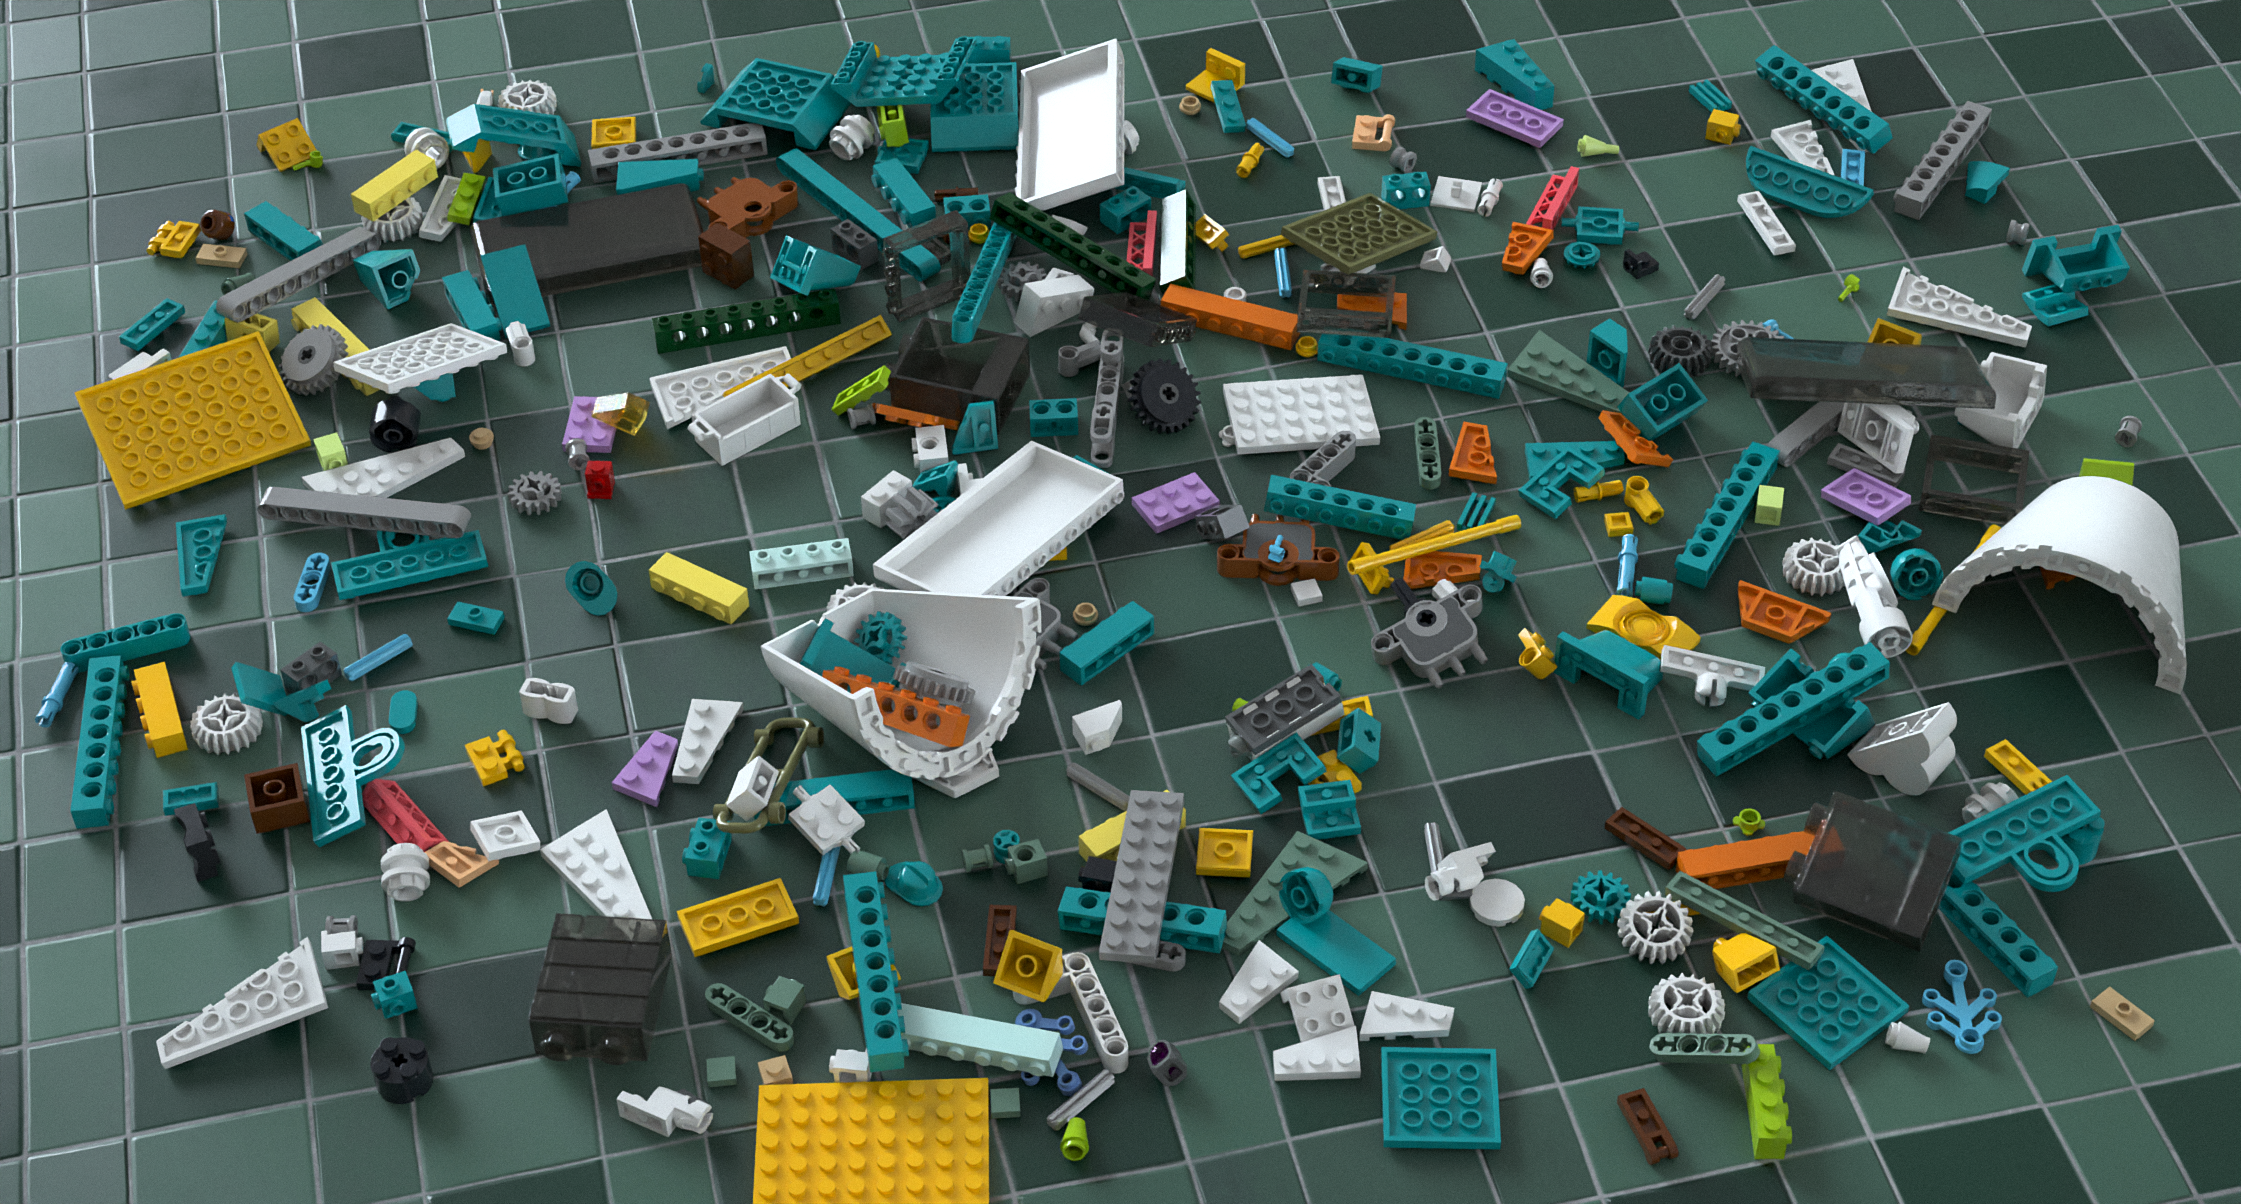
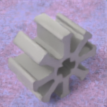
(911, 512)

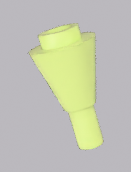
(1589, 146)

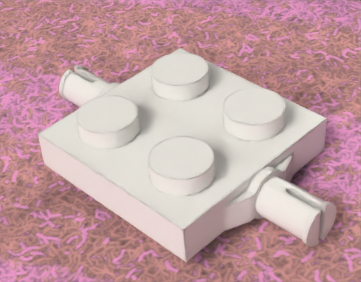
(826, 820)

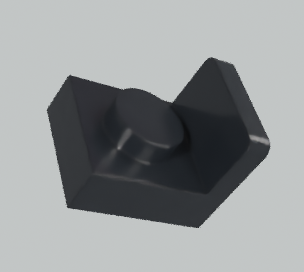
(1639, 264)

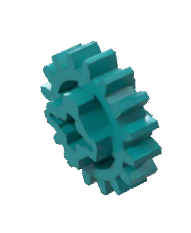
(882, 636)
(1600, 896)

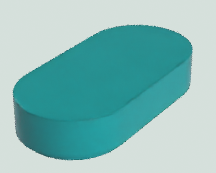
(403, 711)

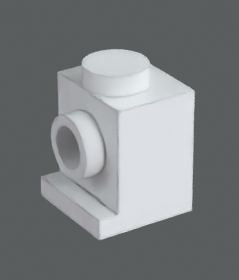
(341, 949)
(850, 1066)

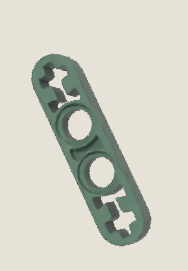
(1427, 453)
(752, 1014)
(1705, 1043)

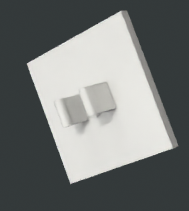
(1456, 194)

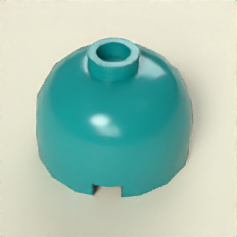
(1916, 574)
(1306, 894)

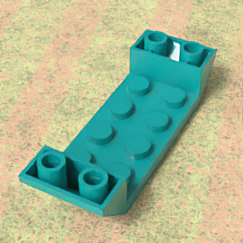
(512, 128)

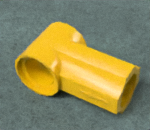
(1641, 499)

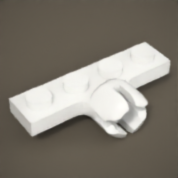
(1710, 673)

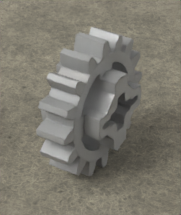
(1013, 279)
(534, 493)

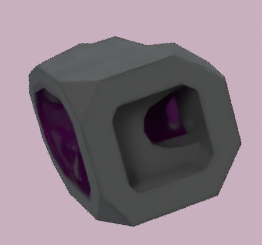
(1167, 1063)

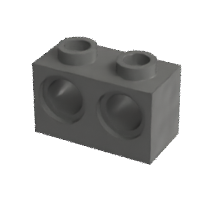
(854, 244)
(1221, 521)
(310, 668)

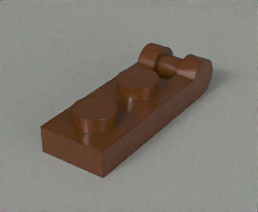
(1647, 1126)

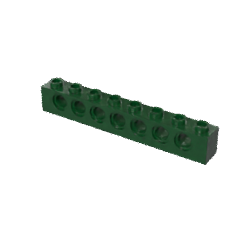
(1070, 247)
(746, 321)

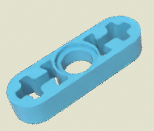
(309, 573)

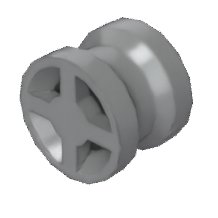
(1403, 159)
(2017, 232)

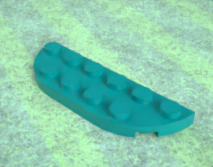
(1804, 186)

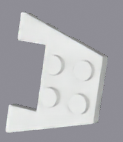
(967, 780)

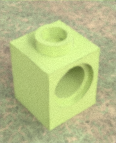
(330, 451)
(1769, 505)

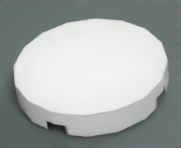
(1497, 902)

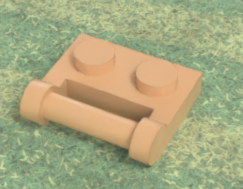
(1366, 130)

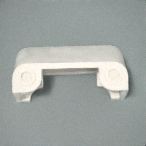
(2019, 397)

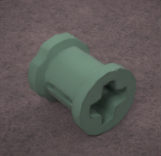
(977, 858)

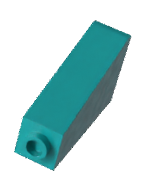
(653, 174)

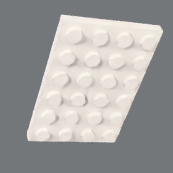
(420, 358)
(1299, 413)

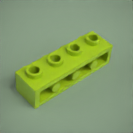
(893, 125)
(1765, 1104)

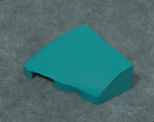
(1983, 179)
(1887, 535)

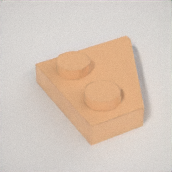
(458, 863)

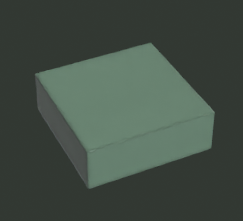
(721, 1071)
(1005, 1103)

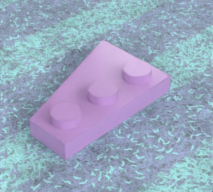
(647, 770)

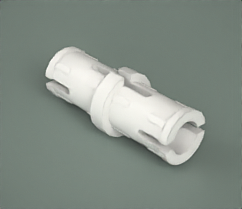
(1490, 197)

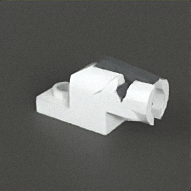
(1458, 873)
(666, 1110)

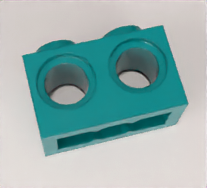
(1406, 190)
(972, 208)
(1053, 417)

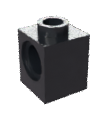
(1097, 874)

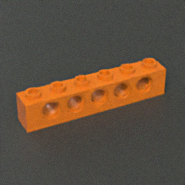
(952, 722)

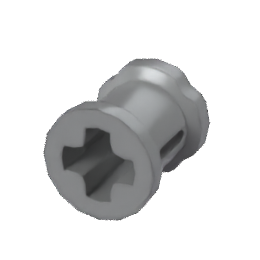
(861, 416)
(2131, 430)
(576, 450)
(338, 925)

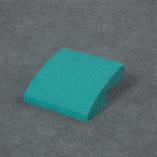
(2054, 305)
(1329, 810)

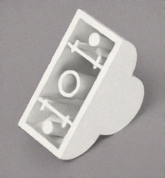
(1909, 748)

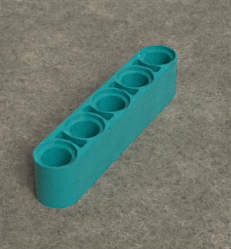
(128, 641)

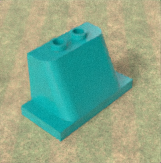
(2079, 266)
(811, 268)
(1612, 661)

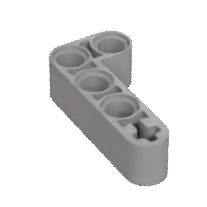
(1327, 460)

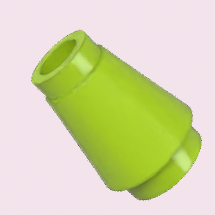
(1075, 1140)

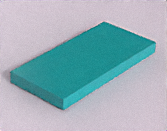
(515, 288)
(1338, 950)

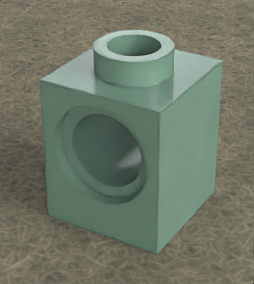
(1027, 861)

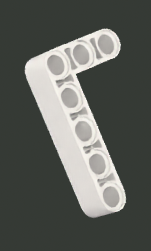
(1096, 1012)

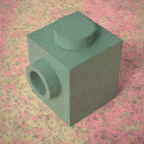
(785, 999)

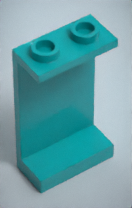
(831, 650)

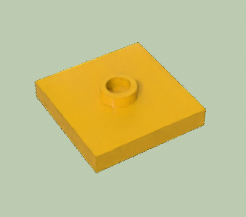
(613, 131)
(1224, 852)

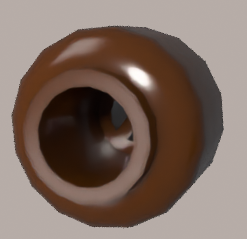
(217, 224)

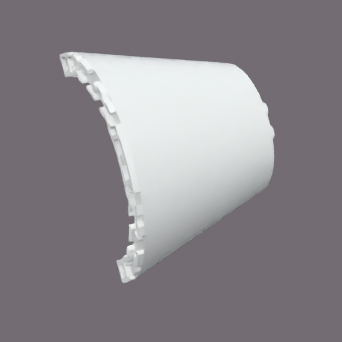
(2104, 536)
(968, 635)

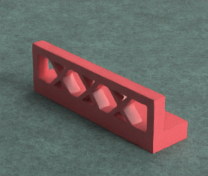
(1559, 203)
(1147, 239)
(400, 815)

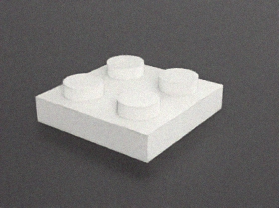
(505, 835)

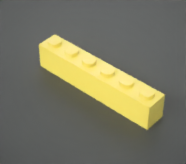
(315, 313)

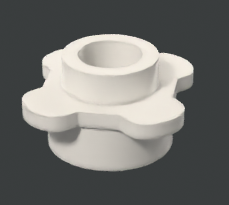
(1227, 436)

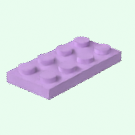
(1514, 118)

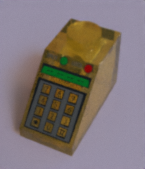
(621, 411)

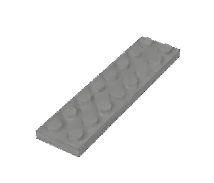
(1142, 877)

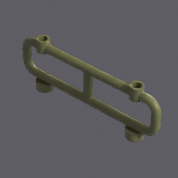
(775, 810)

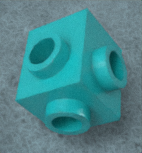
(394, 995)

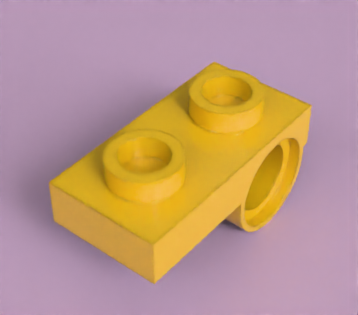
(1536, 656)

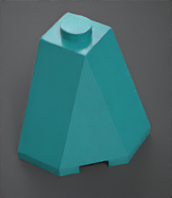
(388, 274)

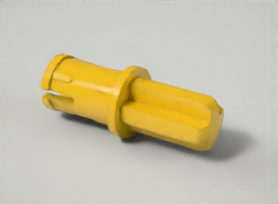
(1249, 160)
(1598, 491)

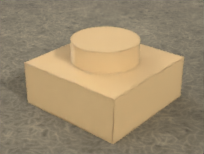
(775, 1071)

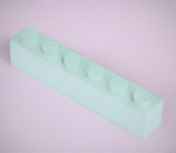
(981, 1040)

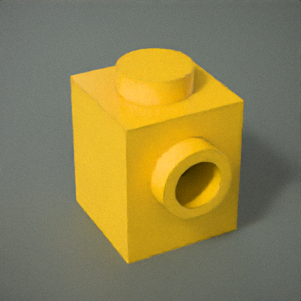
(1722, 127)
(1562, 922)

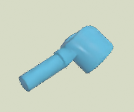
(1774, 326)
(1276, 553)

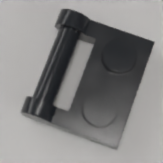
(378, 960)

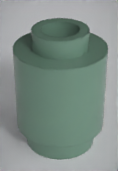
(866, 862)

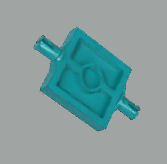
(1600, 225)

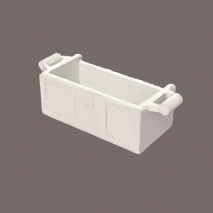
(747, 418)

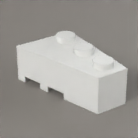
(1050, 302)

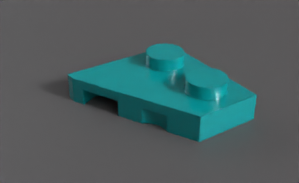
(977, 429)

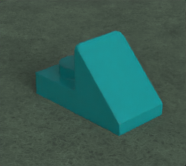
(941, 478)
(302, 702)

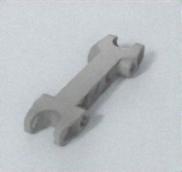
(1107, 399)

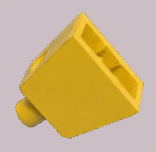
(1744, 960)

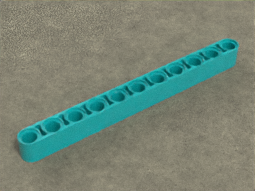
(847, 205)
(981, 283)

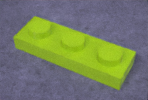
(466, 198)
(861, 390)

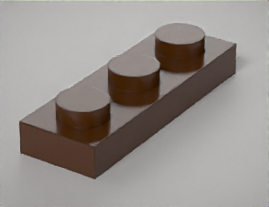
(1644, 838)
(1000, 921)

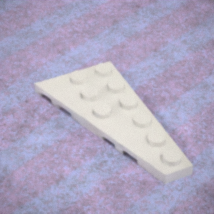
(1945, 308)

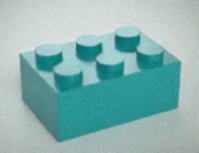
(530, 185)
(1663, 402)

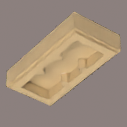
(221, 256)
(2122, 1013)

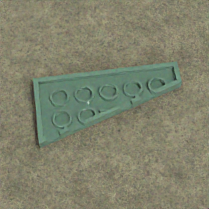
(1562, 373)
(1263, 908)

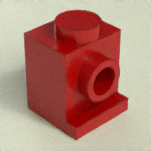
(599, 479)

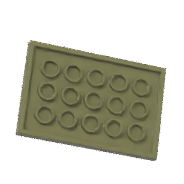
(1358, 233)

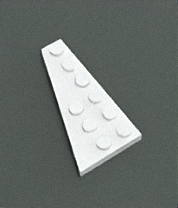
(1845, 78)
(695, 388)
(387, 473)
(597, 868)
(254, 1006)

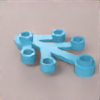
(1966, 1037)

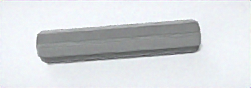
(1704, 297)
(1098, 786)
(1433, 844)
(1080, 1099)

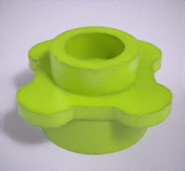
(1749, 821)

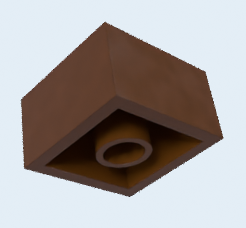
(726, 256)
(276, 798)

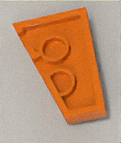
(1524, 246)
(1376, 304)
(1628, 438)
(1473, 455)
(1438, 565)

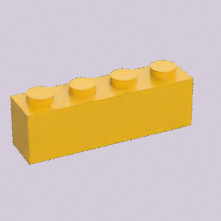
(160, 710)

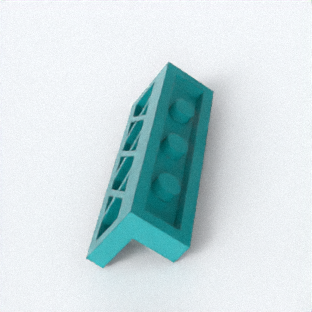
(1151, 184)

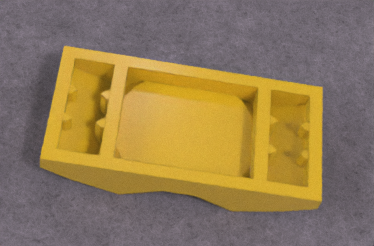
(1642, 626)

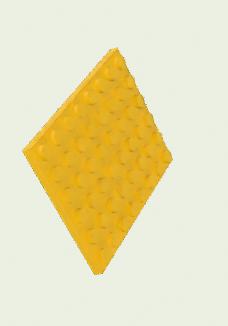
(192, 419)
(873, 1143)

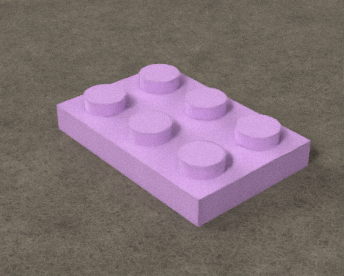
(581, 425)
(1866, 496)
(1174, 502)

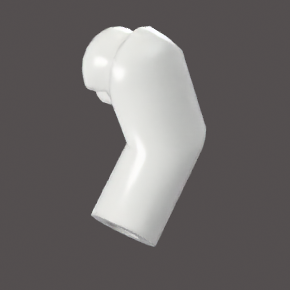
(1088, 332)

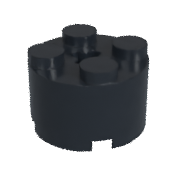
(394, 424)
(401, 1069)

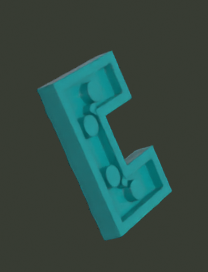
(1543, 487)
(1257, 775)

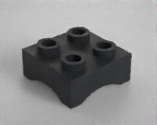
(198, 841)

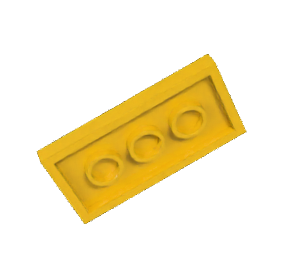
(737, 917)

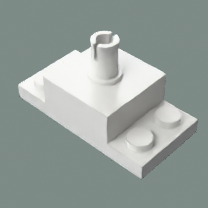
(1880, 431)

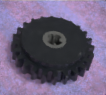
(1164, 396)

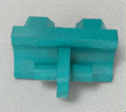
(1498, 569)

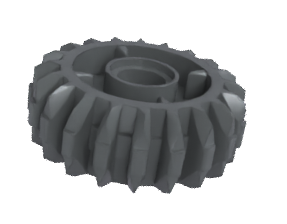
(1682, 347)

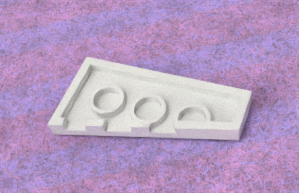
(702, 737)

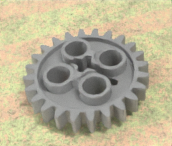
(1726, 340)

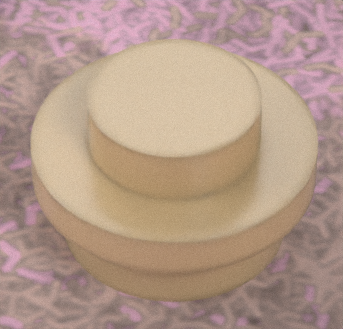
(1190, 105)
(481, 438)
(1085, 614)

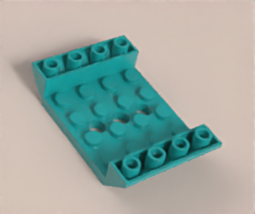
(900, 79)
(781, 99)
(979, 119)

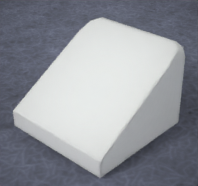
(1436, 260)

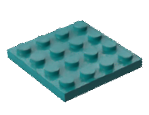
(1830, 1006)
(1440, 1098)

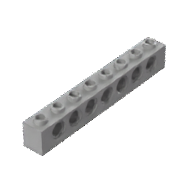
(706, 146)
(1942, 160)

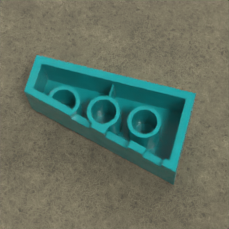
(1515, 73)

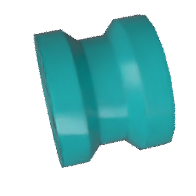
(1002, 841)

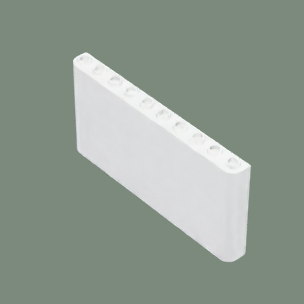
(1071, 127)
(1003, 526)

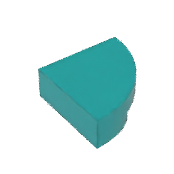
(707, 78)

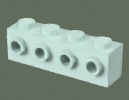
(801, 563)

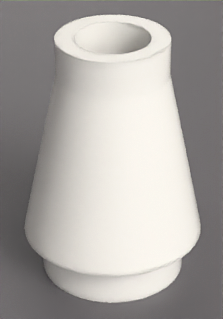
(1541, 274)
(1906, 1038)

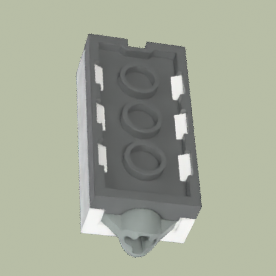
(1293, 706)

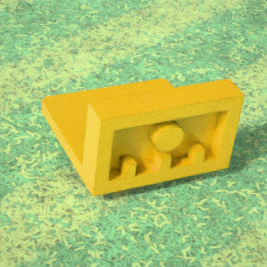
(1218, 67)
(286, 144)

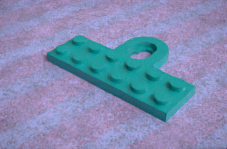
(408, 564)
(335, 772)
(2026, 826)

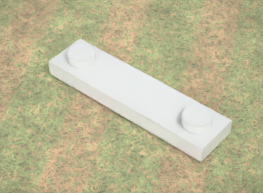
(1766, 223)

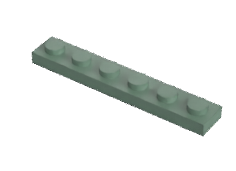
(1744, 919)

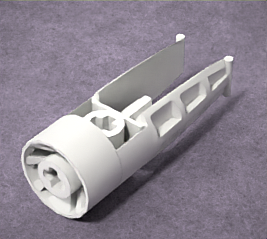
(1874, 598)

